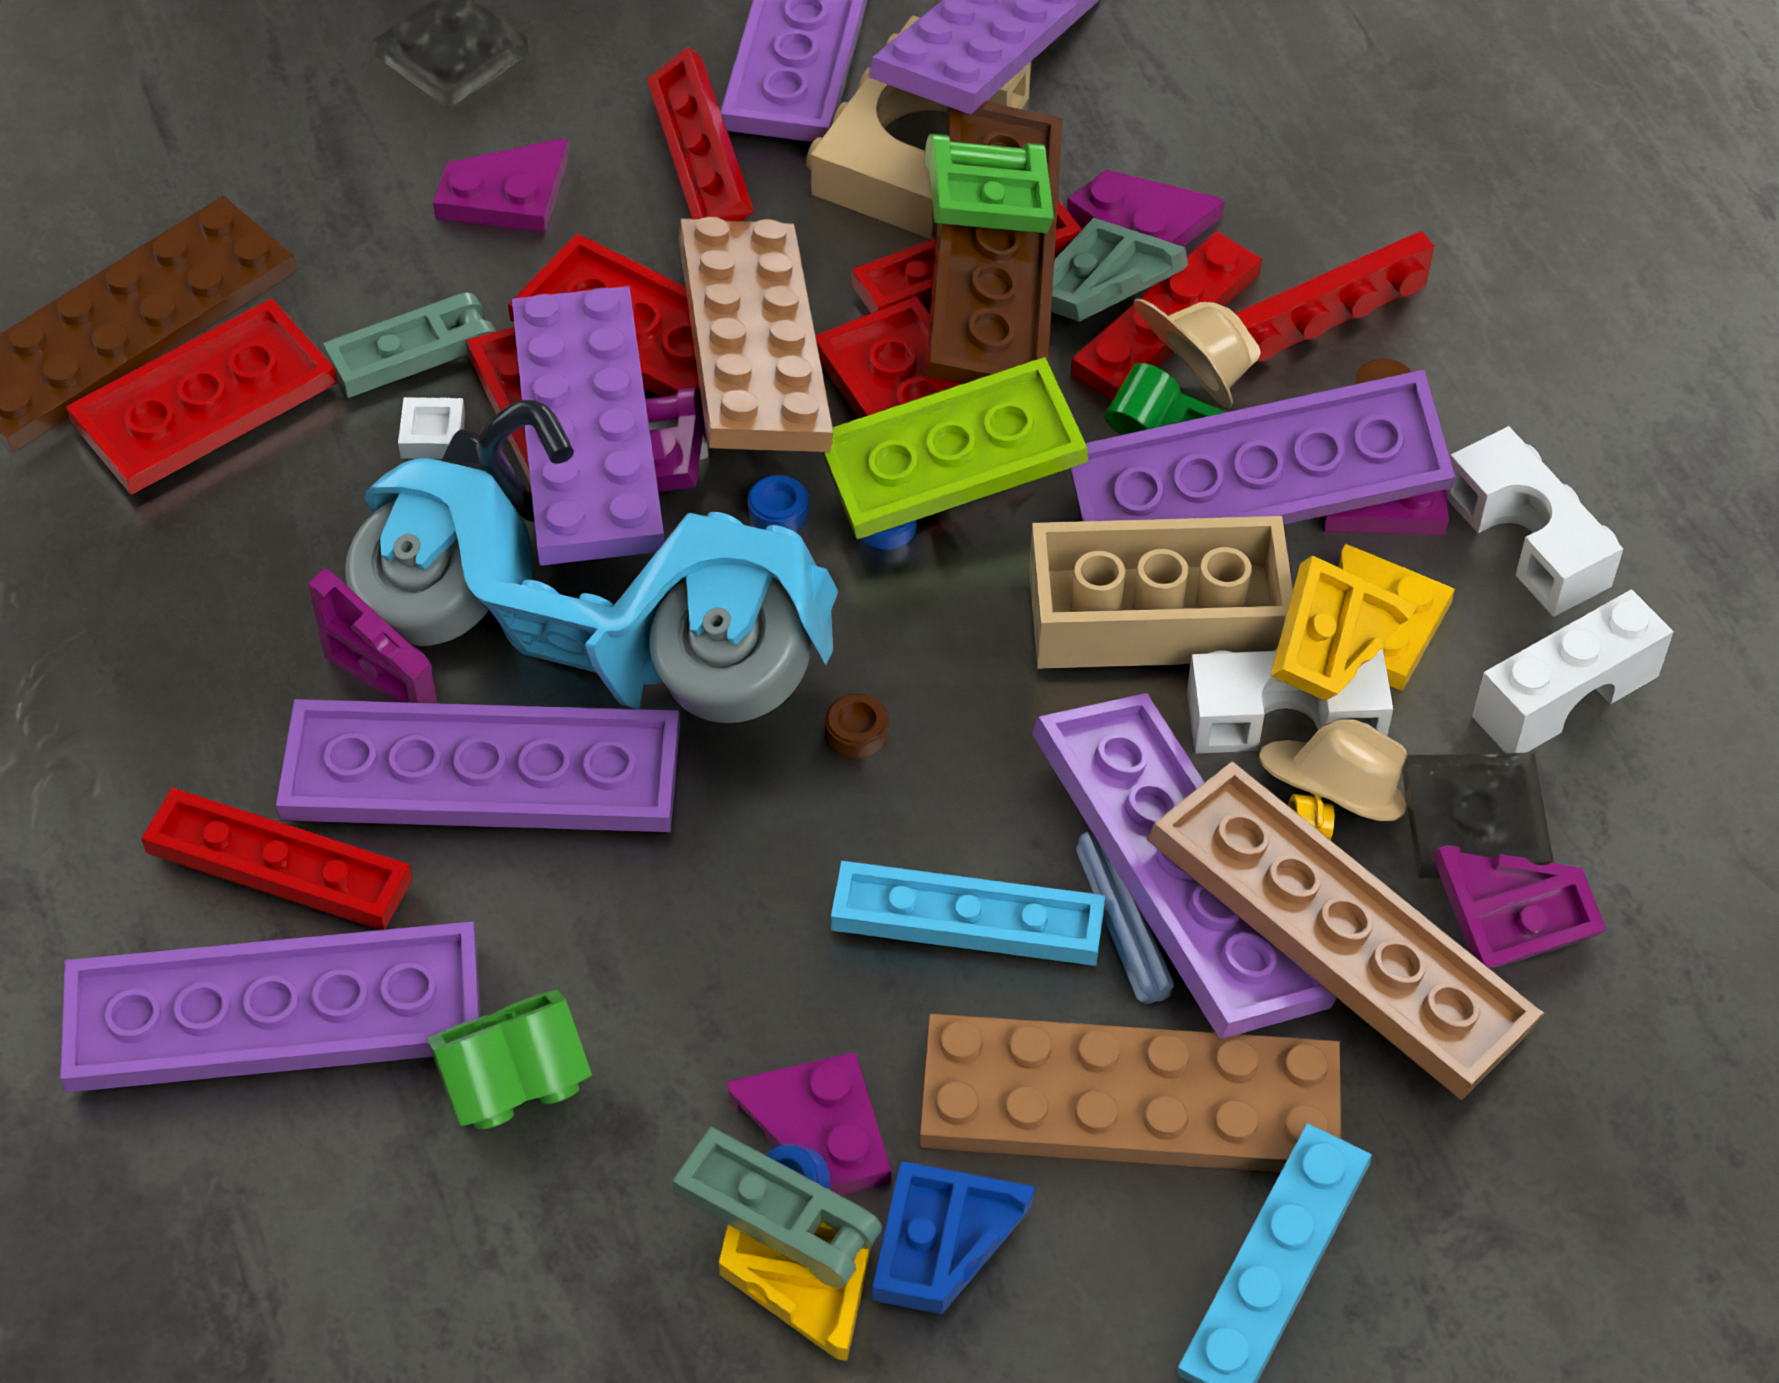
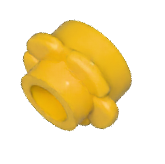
(1314, 812)

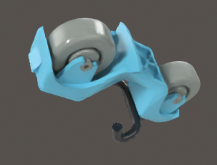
(712, 615)

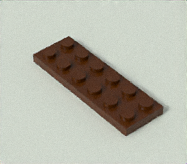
(990, 282)
(133, 315)

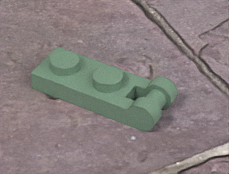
(406, 343)
(775, 1206)

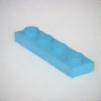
(968, 913)
(1276, 1261)

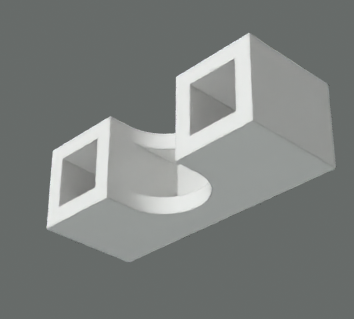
(1568, 551)
(1605, 650)
(1235, 690)

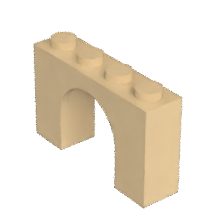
(873, 171)

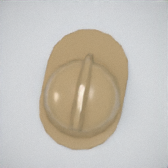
(1208, 341)
(1346, 765)

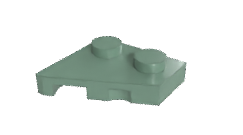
(1108, 266)

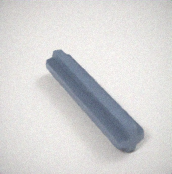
(1126, 925)

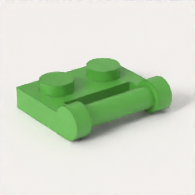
(989, 185)

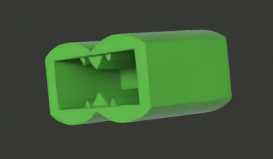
(510, 1059)

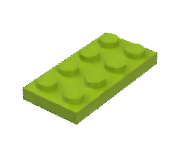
(953, 447)

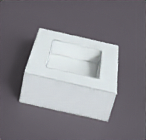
(429, 426)

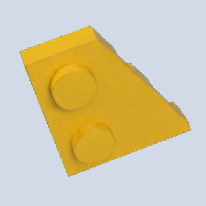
(1334, 628)
(1412, 637)
(792, 1290)

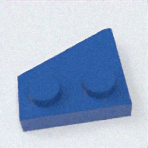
(943, 1233)

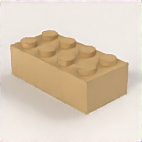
(1157, 589)

